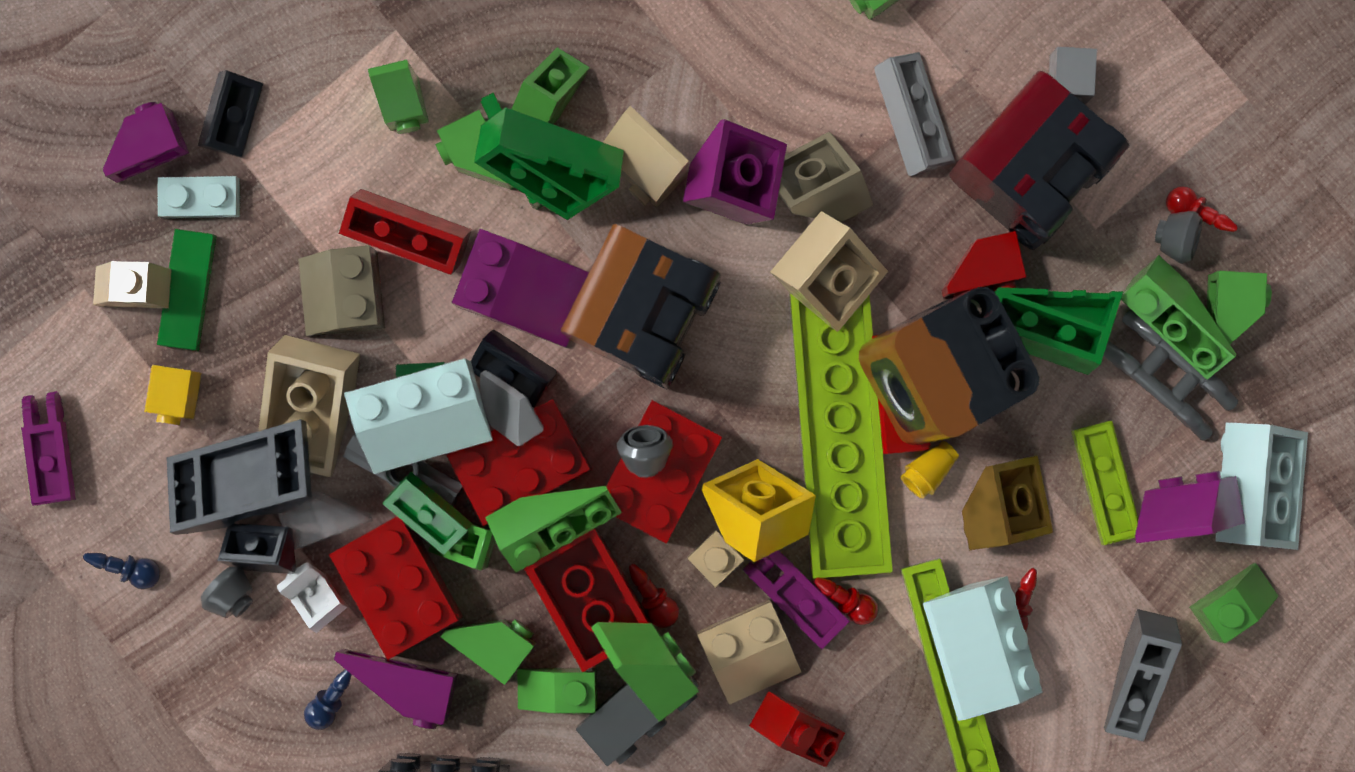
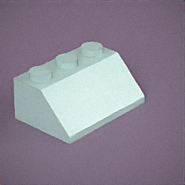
(419, 416)
(1269, 480)
(982, 648)

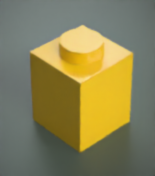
(172, 394)

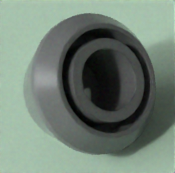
(1179, 235)
(645, 449)
(228, 593)

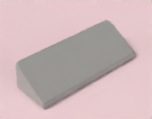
(913, 113)
(508, 410)

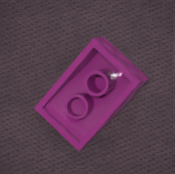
(518, 287)

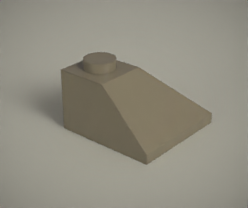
(823, 179)

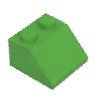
(648, 664)

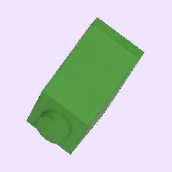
(550, 87)
(399, 96)
(459, 147)
(1237, 300)
(1235, 604)
(493, 645)
(557, 690)

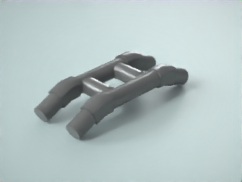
(1173, 398)

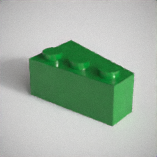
(548, 161)
(1062, 325)

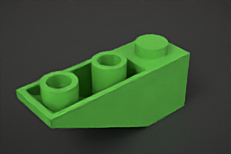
(1178, 316)
(546, 522)

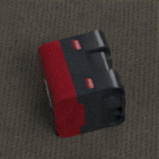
(1038, 159)

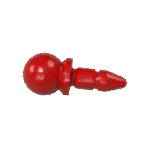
(1185, 199)
(1024, 594)
(859, 606)
(661, 609)

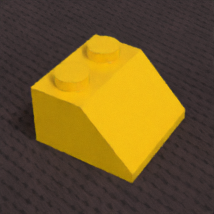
(759, 509)

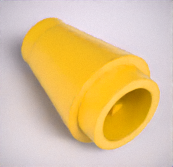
(929, 470)

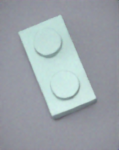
(198, 197)

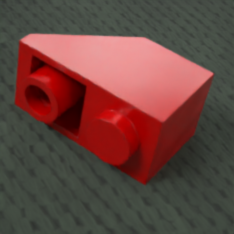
(987, 264)
(796, 729)

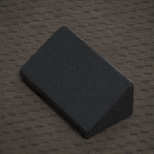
(230, 113)
(513, 366)
(259, 548)

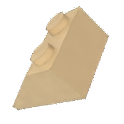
(310, 384)

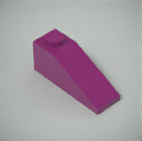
(407, 687)

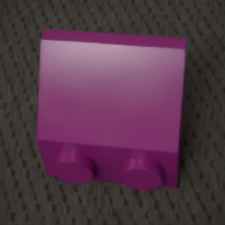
(736, 174)
(1189, 508)

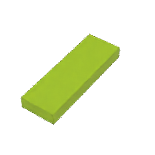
(1106, 482)

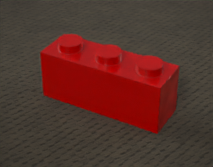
(405, 231)

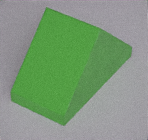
(472, 549)

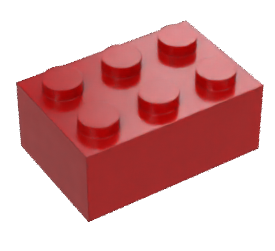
(504, 472)
(659, 501)
(396, 586)
(582, 588)

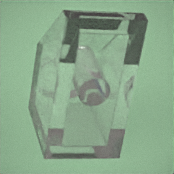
(322, 519)

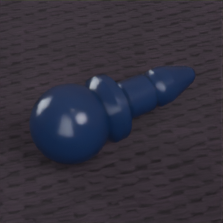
(141, 573)
(322, 710)

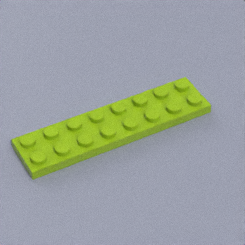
(841, 445)

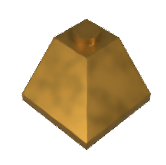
(1007, 505)

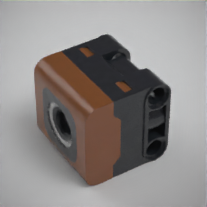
(640, 305)
(949, 368)

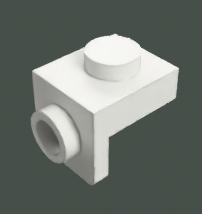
(312, 596)

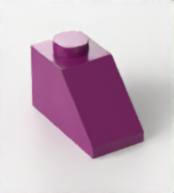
(144, 142)

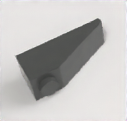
(1142, 674)

